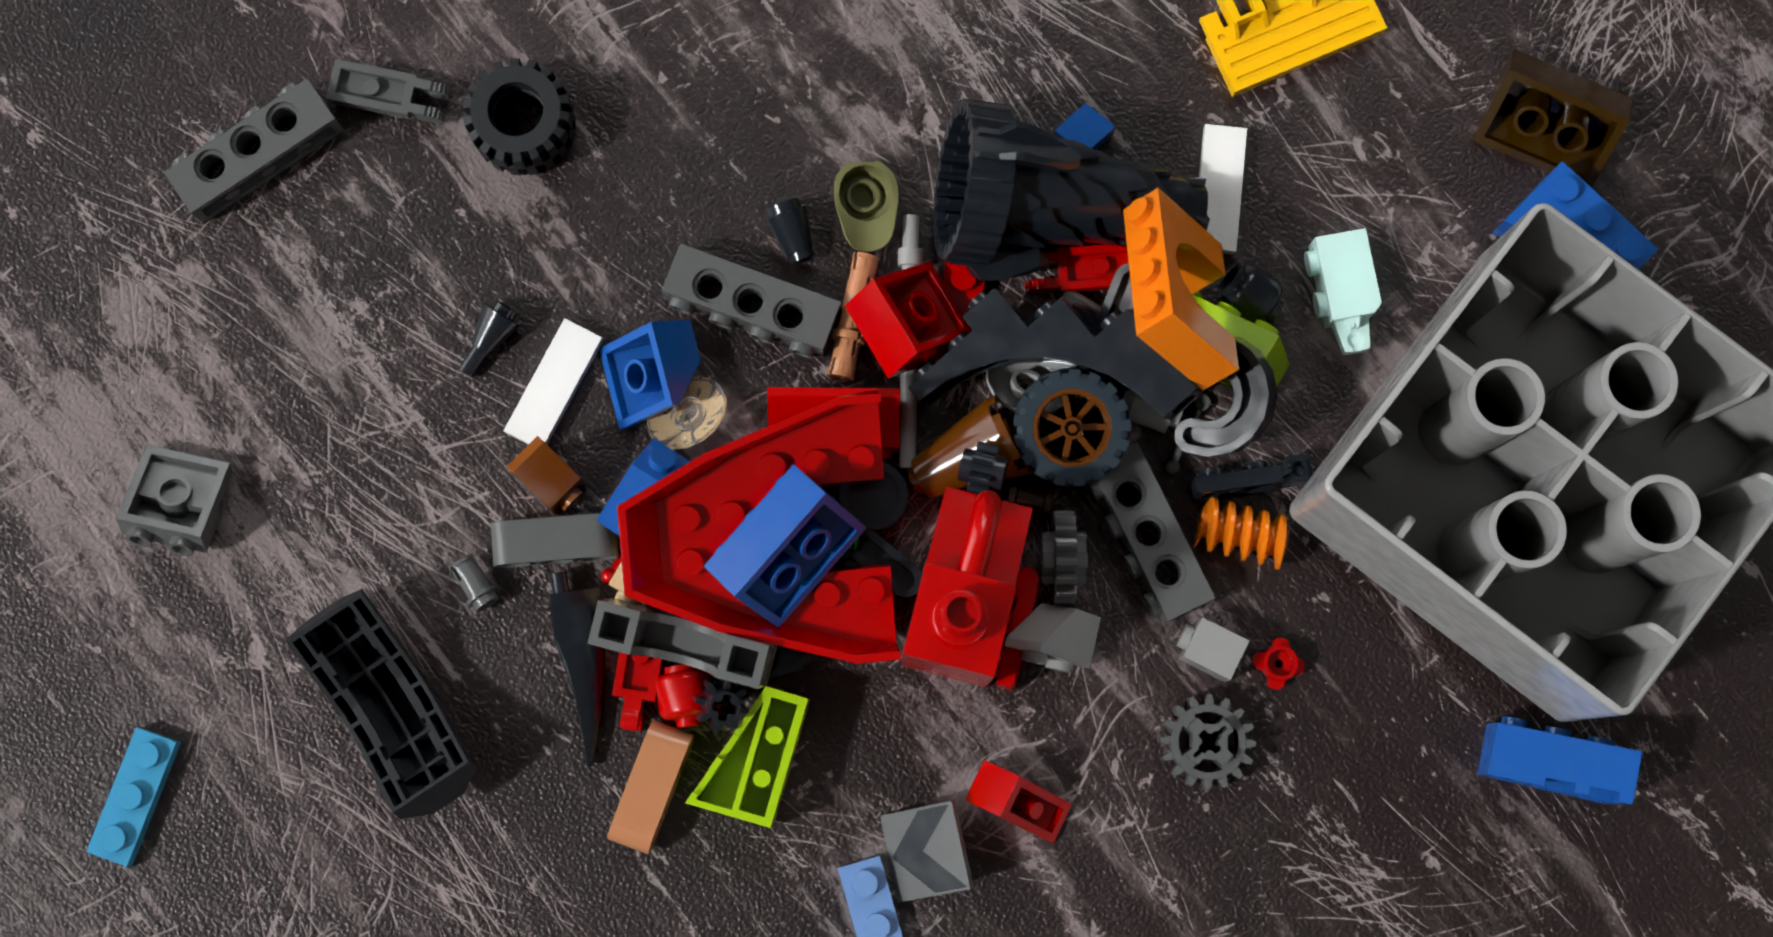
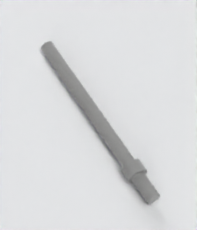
(908, 256)

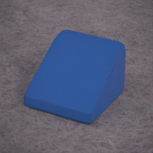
(1086, 128)

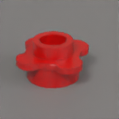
(1279, 651)

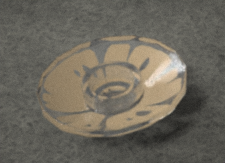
(694, 418)

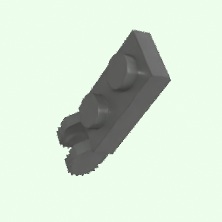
(384, 91)

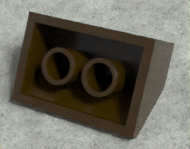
(1553, 117)

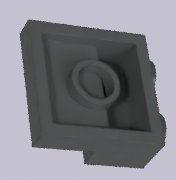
(174, 500)

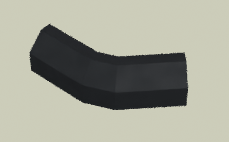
(384, 705)

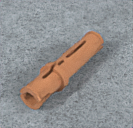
(847, 335)

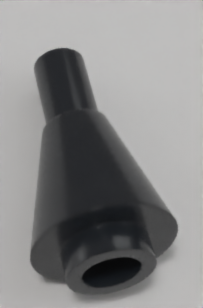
(493, 328)

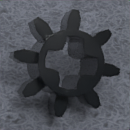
(983, 468)
(725, 715)

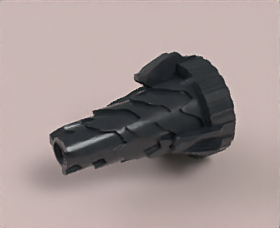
(1017, 188)

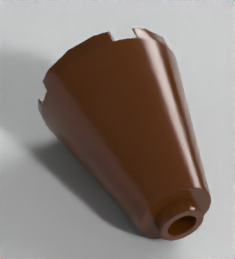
(940, 461)

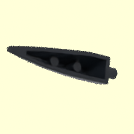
(584, 663)

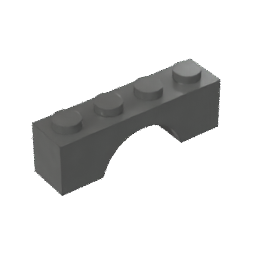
(665, 636)

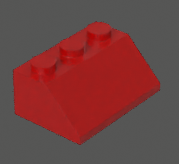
(788, 401)

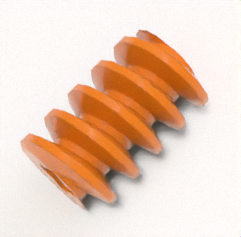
(1243, 531)

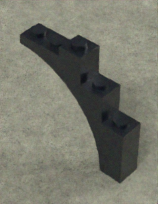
(1059, 335)

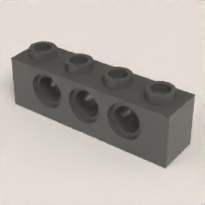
(244, 172)
(695, 268)
(1191, 586)

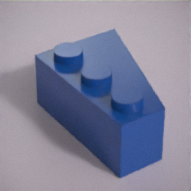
(1559, 762)

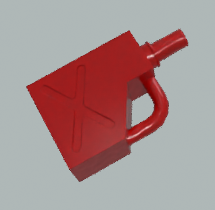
(967, 587)

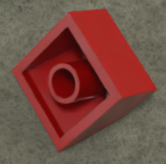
(907, 318)

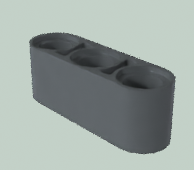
(552, 541)

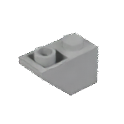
(1056, 637)

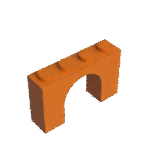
(1167, 264)

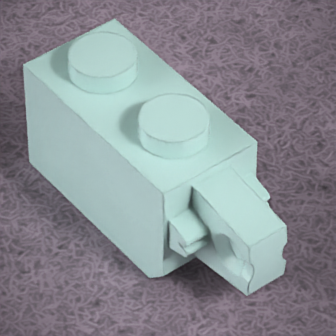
(1344, 286)

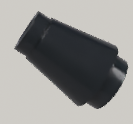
(791, 229)

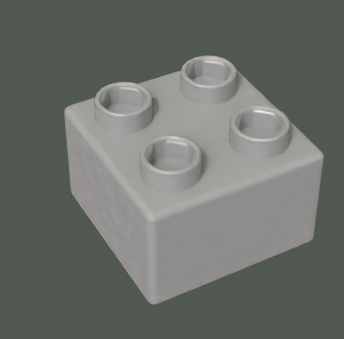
(1557, 470)

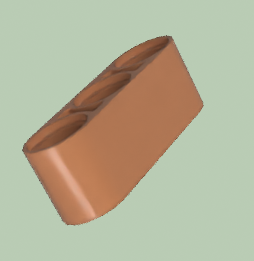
(650, 787)

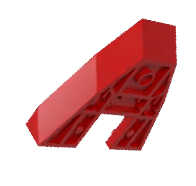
(687, 515)

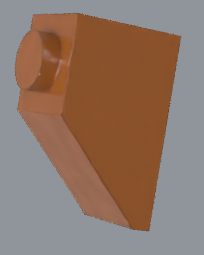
(547, 476)

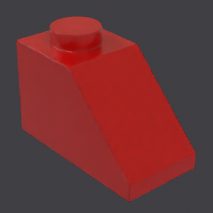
(1018, 801)

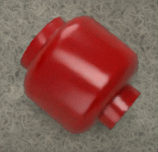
(676, 693)

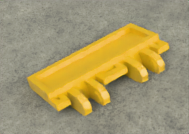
(1284, 36)

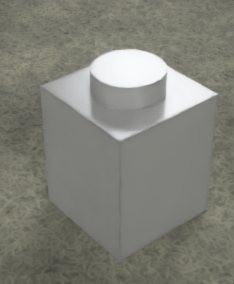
(1211, 648)

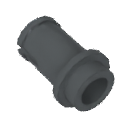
(474, 583)

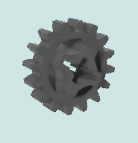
(1063, 558)
(1221, 756)

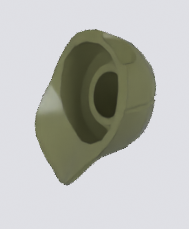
(866, 204)

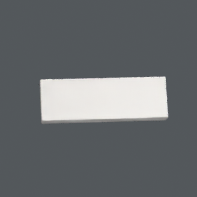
(1223, 168)
(554, 383)

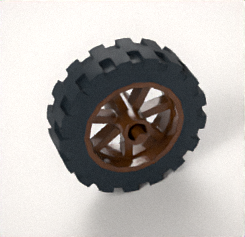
(1098, 461)

